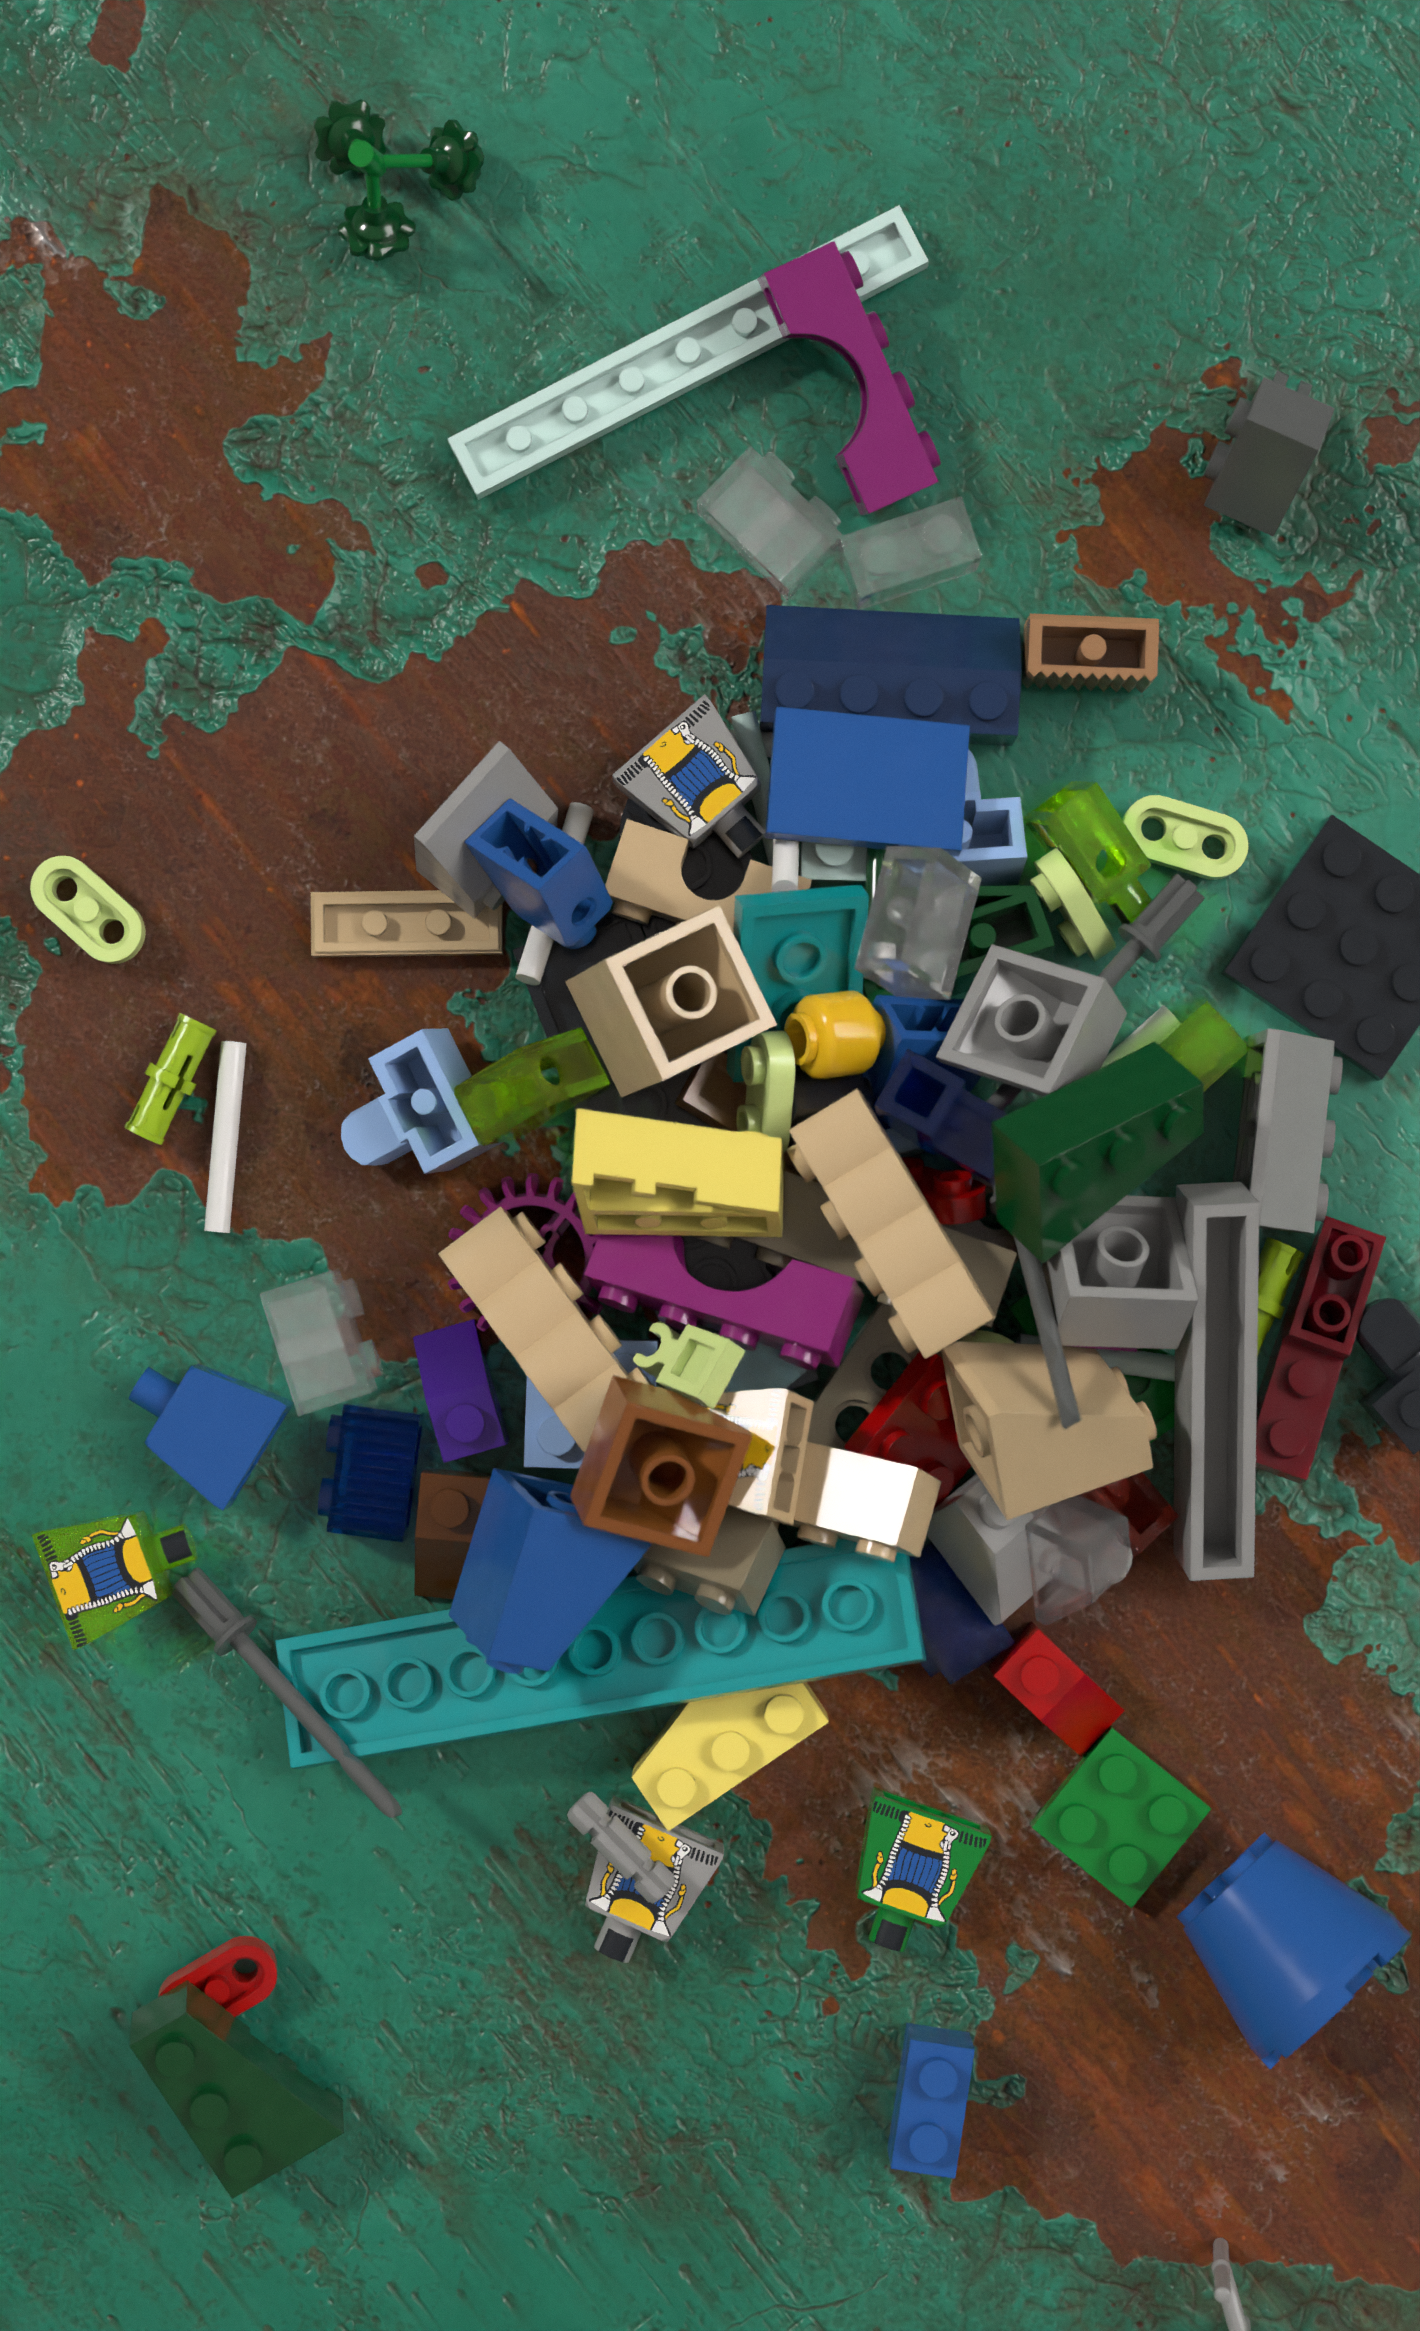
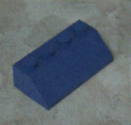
(895, 667)

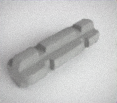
(621, 1847)

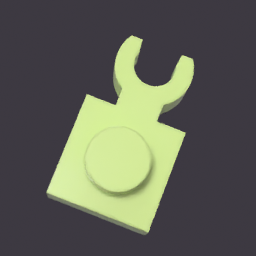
(692, 1363)

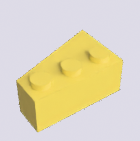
(675, 1178)
(719, 1744)

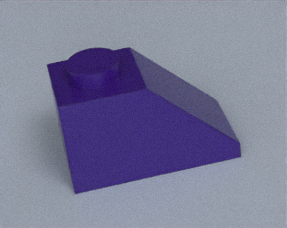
(460, 1391)

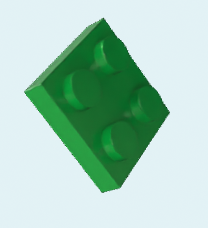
(1120, 1816)

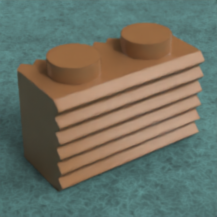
(1090, 651)

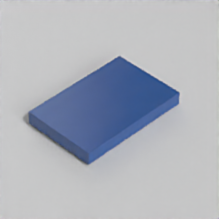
(867, 780)

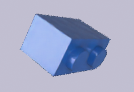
(930, 2100)

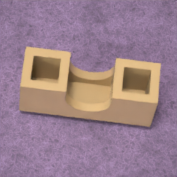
(649, 879)

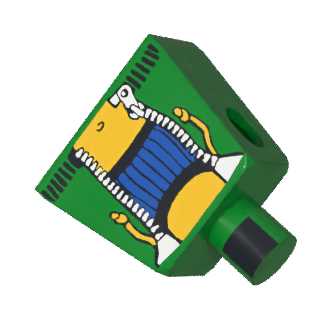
(914, 1864)

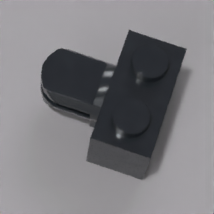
(1392, 1340)

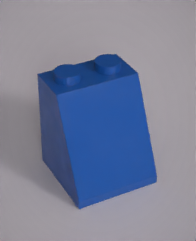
(535, 1573)

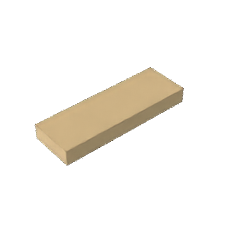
(400, 925)

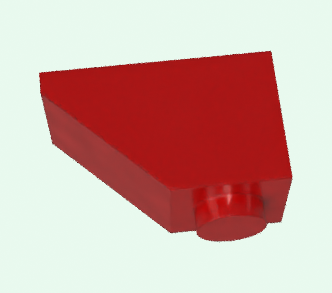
(1055, 1689)

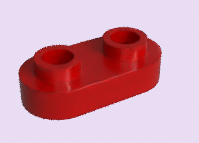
(949, 1193)
(219, 1979)

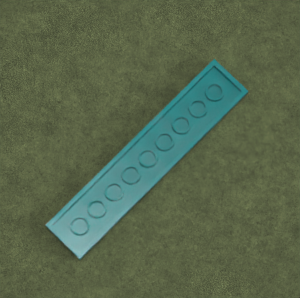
(426, 1686)

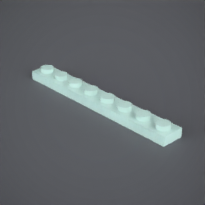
(661, 366)

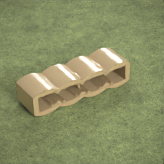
(891, 1224)
(538, 1318)

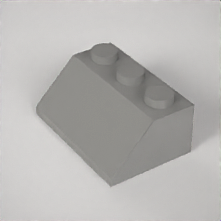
(1286, 1127)

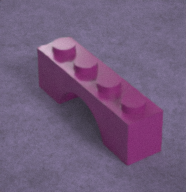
(819, 302)
(799, 1311)

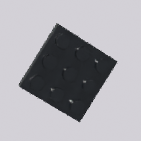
(1341, 948)

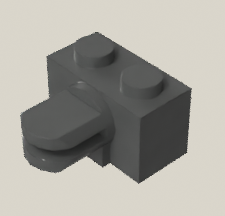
(1269, 453)

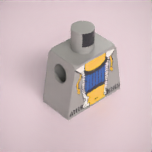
(695, 780)
(683, 1851)

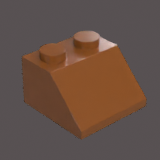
(659, 1468)

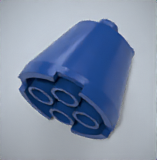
(1286, 1944)

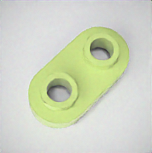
(1183, 834)
(1061, 889)
(88, 911)
(770, 1081)

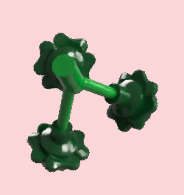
(354, 142)

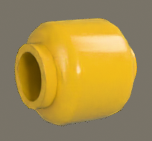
(835, 1034)

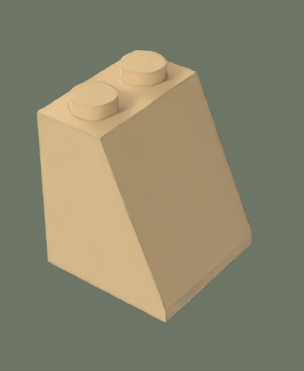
(670, 1002)
(1014, 1429)

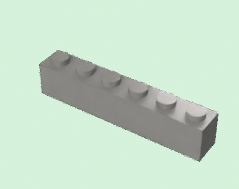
(1217, 1385)

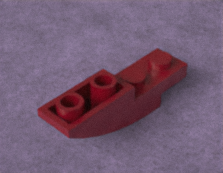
(1312, 1347)

